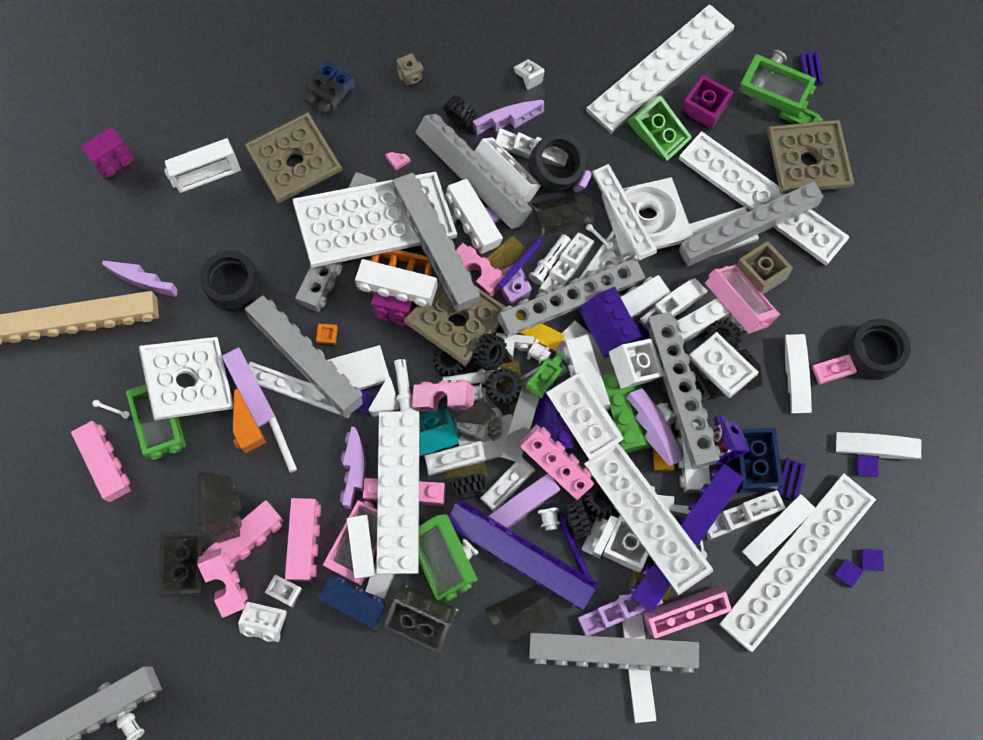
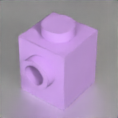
(516, 291)

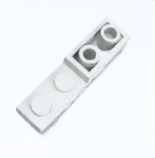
(677, 300)

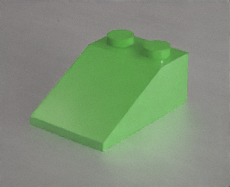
(660, 128)

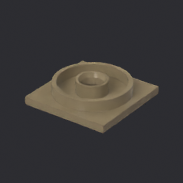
(293, 138)
(822, 141)
(455, 340)

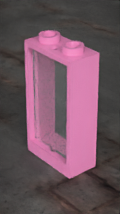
(741, 298)
(341, 549)

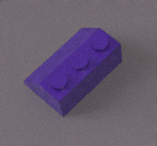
(609, 321)
(550, 418)

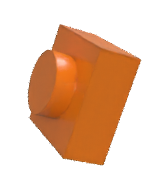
(327, 334)

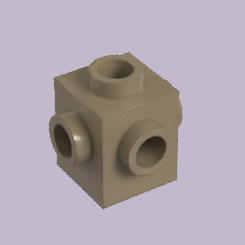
(409, 69)

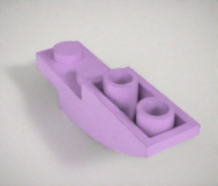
(355, 461)

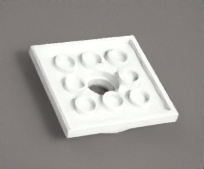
(666, 228)
(195, 357)

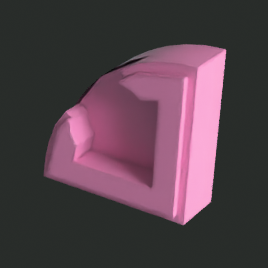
(397, 160)

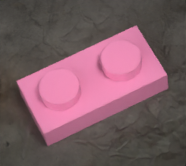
(834, 369)

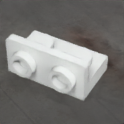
(599, 536)
(262, 622)

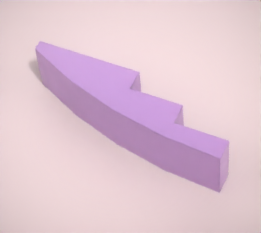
(513, 114)
(136, 276)
(248, 386)
(657, 429)
(526, 501)
(610, 615)

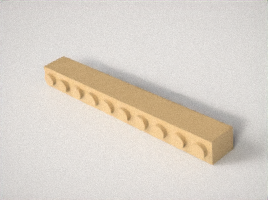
(78, 316)

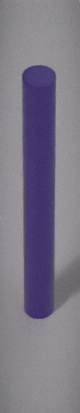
(520, 262)
(573, 545)

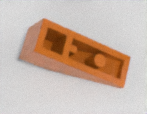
(244, 426)

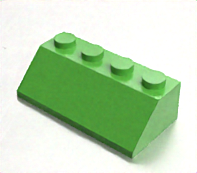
(624, 415)

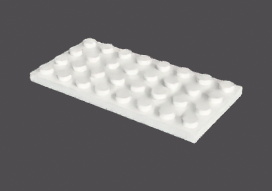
(363, 221)

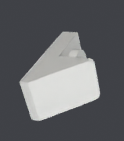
(530, 72)
(521, 342)
(284, 590)

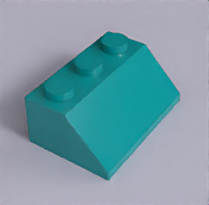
(436, 431)

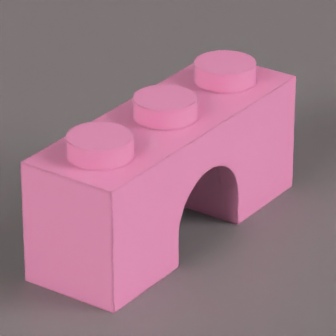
(489, 276)
(427, 395)
(217, 566)

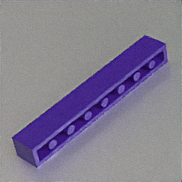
(696, 525)
(522, 554)

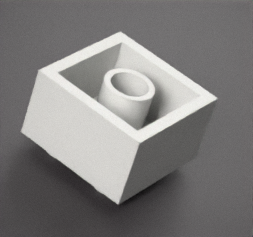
(636, 363)
(625, 547)

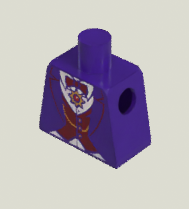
(729, 440)

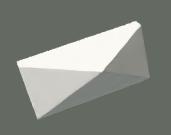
(385, 400)

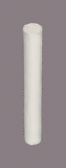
(282, 444)

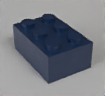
(761, 464)
(353, 602)

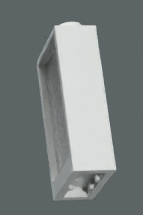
(202, 165)

